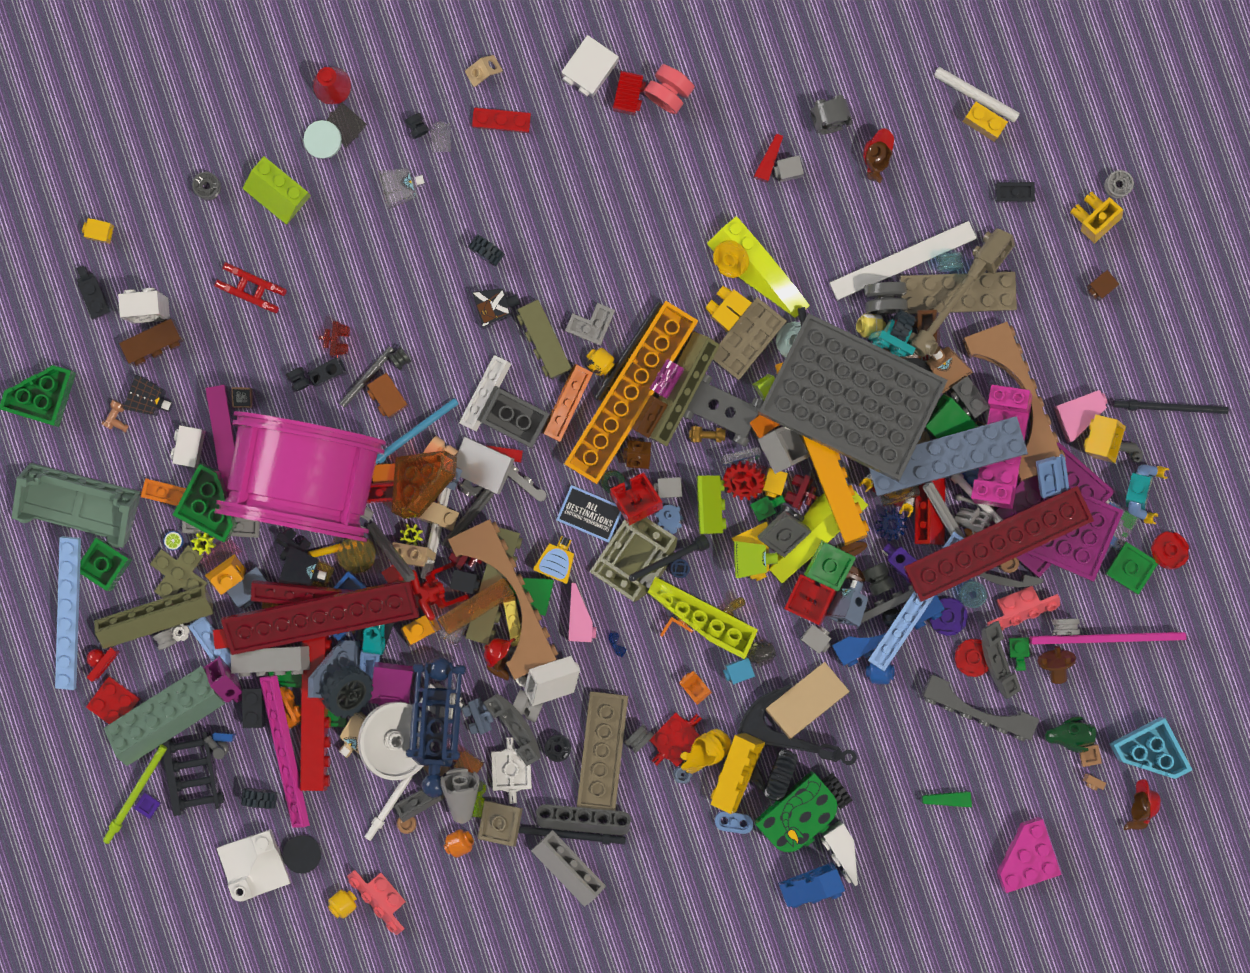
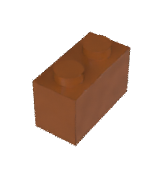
(387, 395)

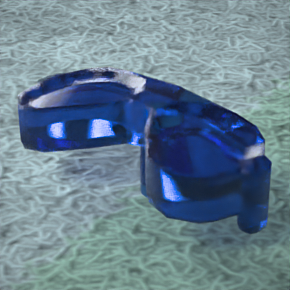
(619, 650)

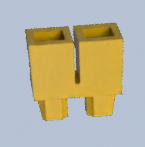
(724, 315)

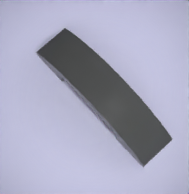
(1025, 580)
(996, 661)
(517, 727)

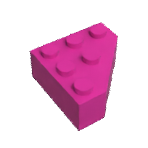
(1028, 858)

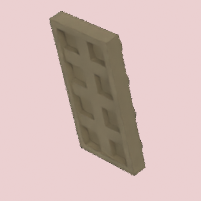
(748, 338)

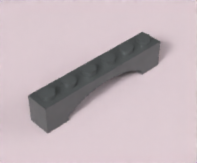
(1020, 724)

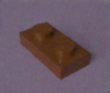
(649, 416)

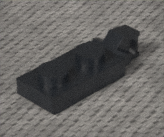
(92, 293)

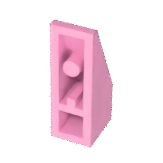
(580, 623)

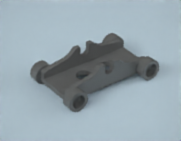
(738, 424)

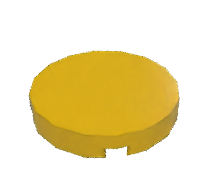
(731, 259)

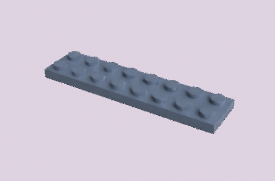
(956, 455)

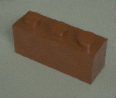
(152, 342)

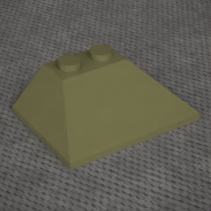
(630, 551)

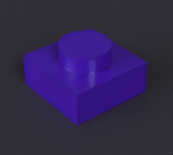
(147, 805)

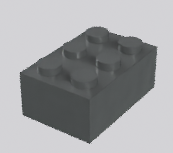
(515, 418)

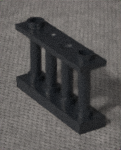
(176, 786)

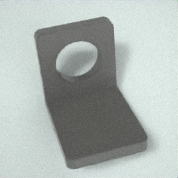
(469, 490)

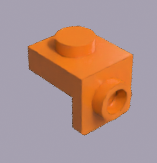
(695, 687)

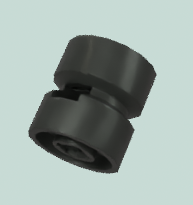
(878, 578)

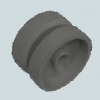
(884, 297)

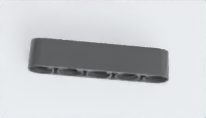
(575, 813)

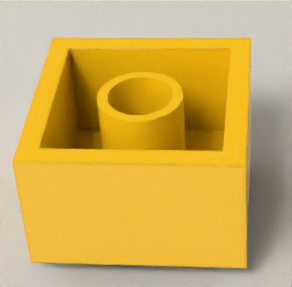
(1104, 438)

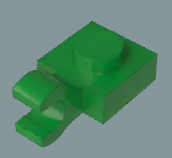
(764, 507)
(1019, 649)

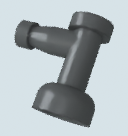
(219, 748)

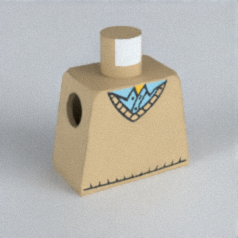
(350, 734)

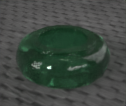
(607, 475)

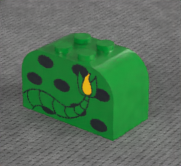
(799, 815)

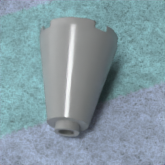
(460, 793)

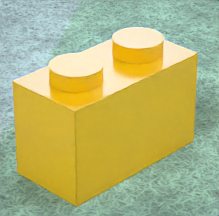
(985, 121)

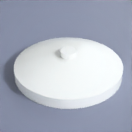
(385, 739)

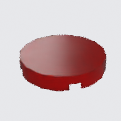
(1170, 550)
(970, 658)

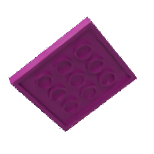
(1085, 547)

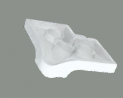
(253, 865)

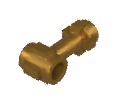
(696, 434)

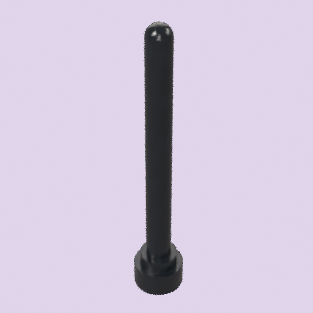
(699, 544)

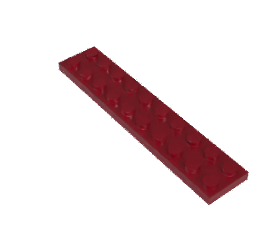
(998, 543)
(320, 617)

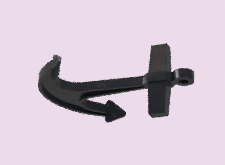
(755, 725)

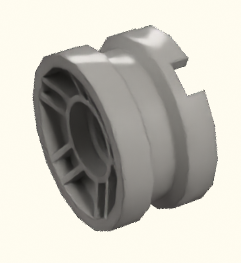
(1126, 186)
(1066, 626)

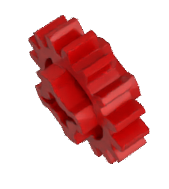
(744, 480)

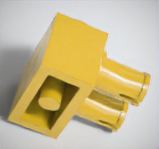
(1101, 220)

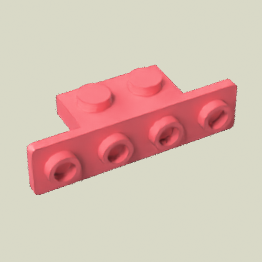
(1023, 606)
(381, 897)

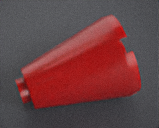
(332, 85)

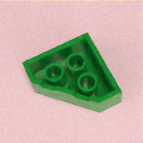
(40, 396)
(199, 504)

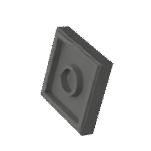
(784, 534)

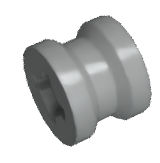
(164, 639)

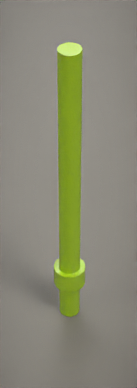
(116, 824)

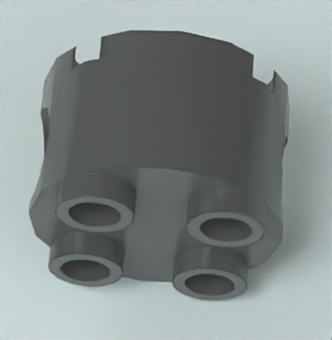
(831, 115)

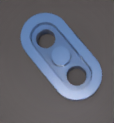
(733, 823)

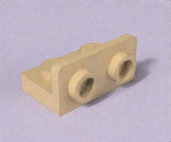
(414, 554)

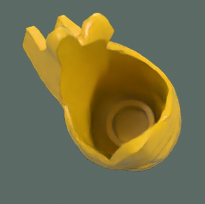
(706, 751)

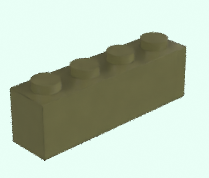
(544, 339)

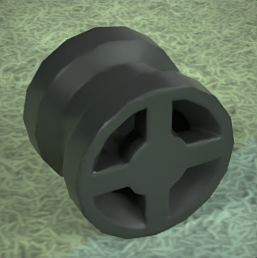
(399, 358)

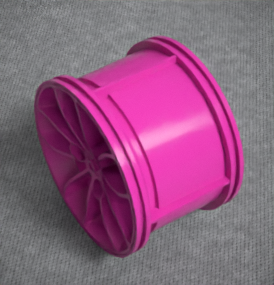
(300, 475)

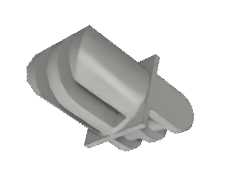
(972, 519)

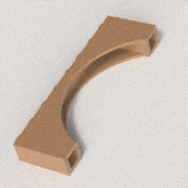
(999, 347)
(485, 544)

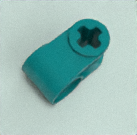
(374, 640)

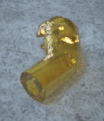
(734, 605)

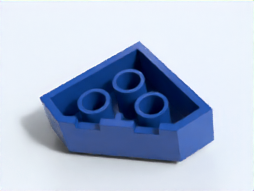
(812, 886)

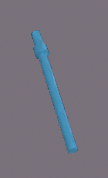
(416, 430)

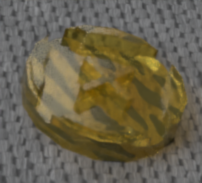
(356, 555)

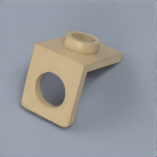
(481, 70)

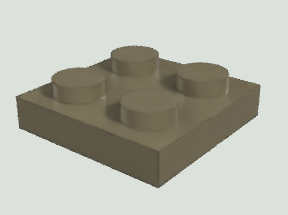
(500, 823)

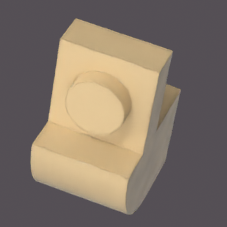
(440, 516)

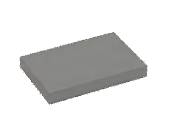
(483, 465)

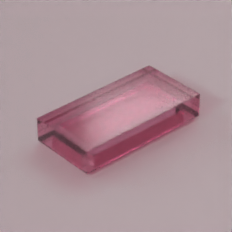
(220, 554)

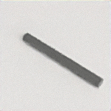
(366, 377)

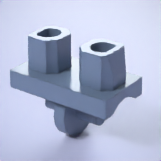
(481, 715)

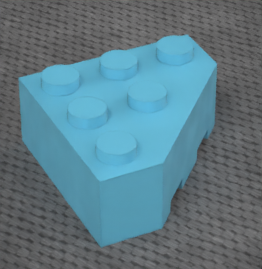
(1152, 749)

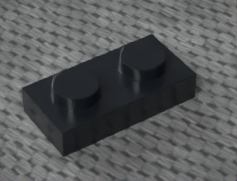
(1015, 192)

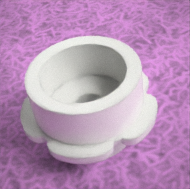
(183, 636)

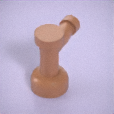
(111, 421)

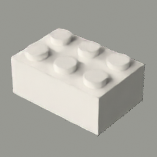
(143, 306)

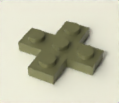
(178, 572)

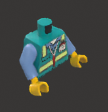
(1139, 491)

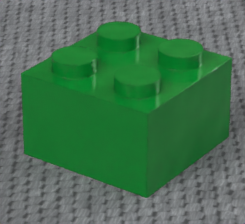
(104, 564)

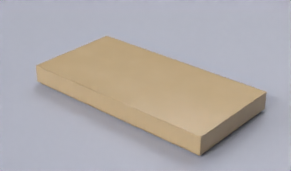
(807, 700)

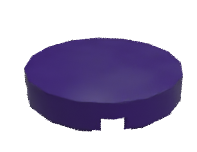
(944, 624)

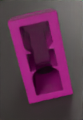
(223, 681)

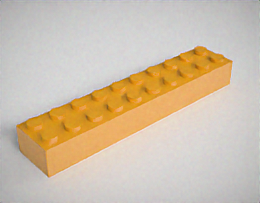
(630, 393)

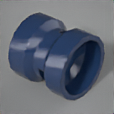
(680, 568)

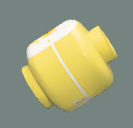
(870, 323)

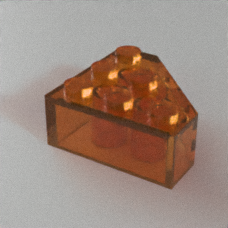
(420, 481)

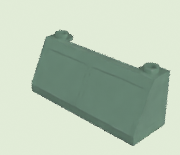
(75, 503)

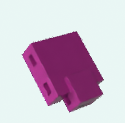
(391, 683)

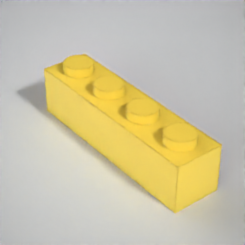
(512, 619)

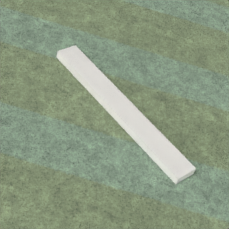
(903, 260)

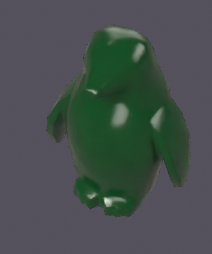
(1072, 735)

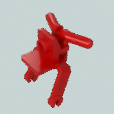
(432, 592)

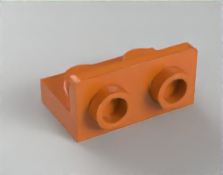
(292, 712)

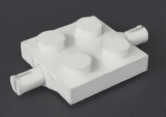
(510, 771)

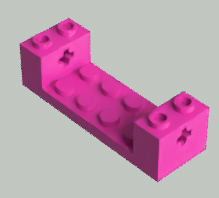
(998, 481)

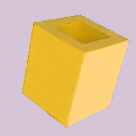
(98, 230)
(774, 483)

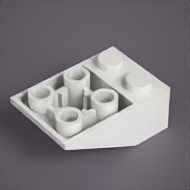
(842, 844)

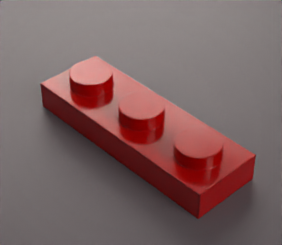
(501, 120)

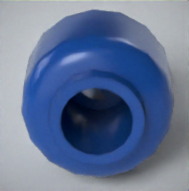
(878, 676)

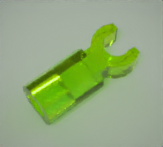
(479, 803)

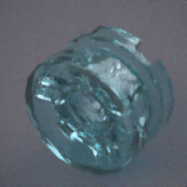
(949, 262)
(965, 598)

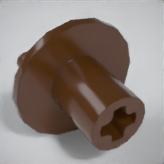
(1057, 663)

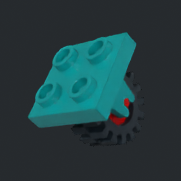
(896, 335)

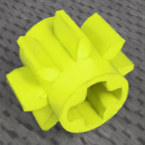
(416, 537)
(199, 547)

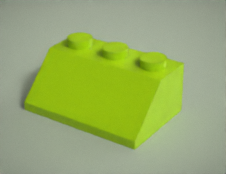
(275, 190)
(710, 505)

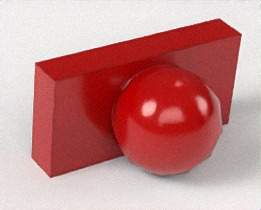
(100, 662)

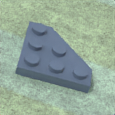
(344, 654)

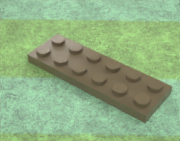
(984, 294)
(602, 751)

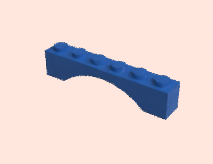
(852, 648)

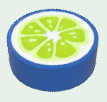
(173, 540)

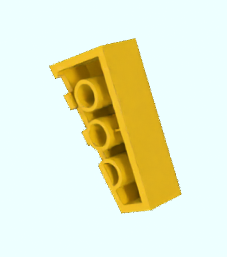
(736, 772)

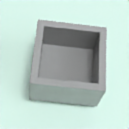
(783, 449)

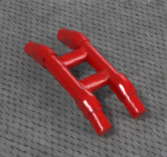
(239, 291)

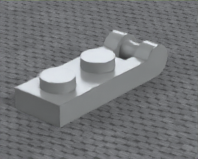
(526, 483)

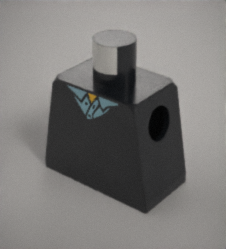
(301, 569)

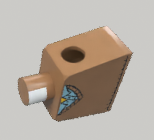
(948, 366)

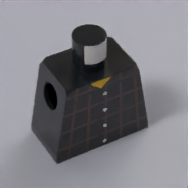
(146, 398)

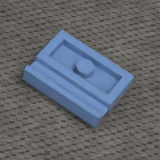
(1052, 476)

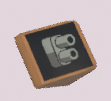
(242, 397)

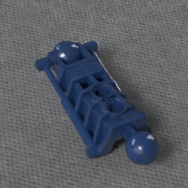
(439, 670)

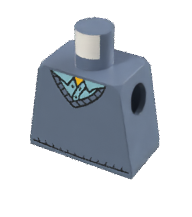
(848, 605)

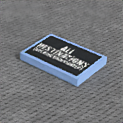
(589, 513)

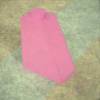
(1078, 413)

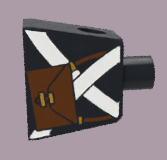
(494, 306)

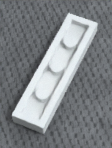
(484, 393)

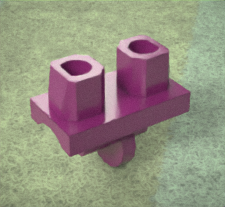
(667, 378)

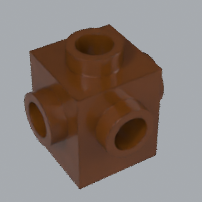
(638, 454)

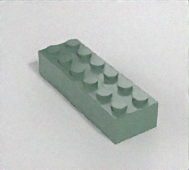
(162, 716)

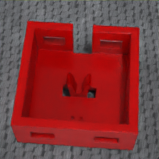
(640, 489)
(804, 606)

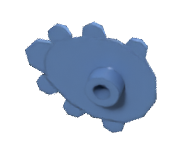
(669, 518)

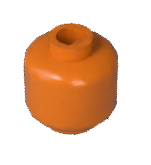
(458, 843)

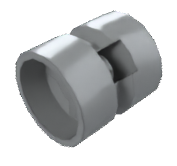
(525, 708)

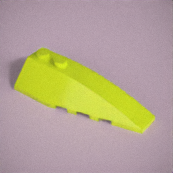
(762, 271)
(823, 528)
(705, 619)

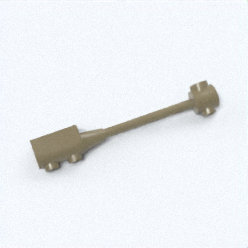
(986, 258)

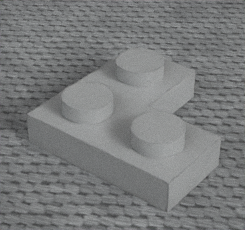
(594, 329)

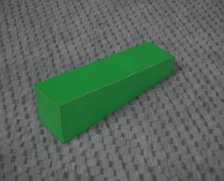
(958, 799)

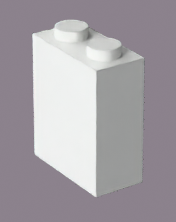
(589, 67)
(552, 680)

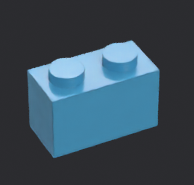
(738, 671)

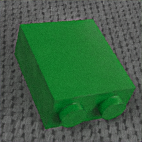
(948, 419)

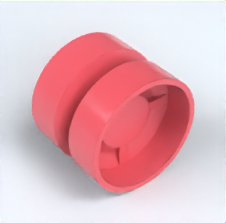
(672, 84)

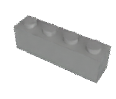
(271, 660)
(568, 868)

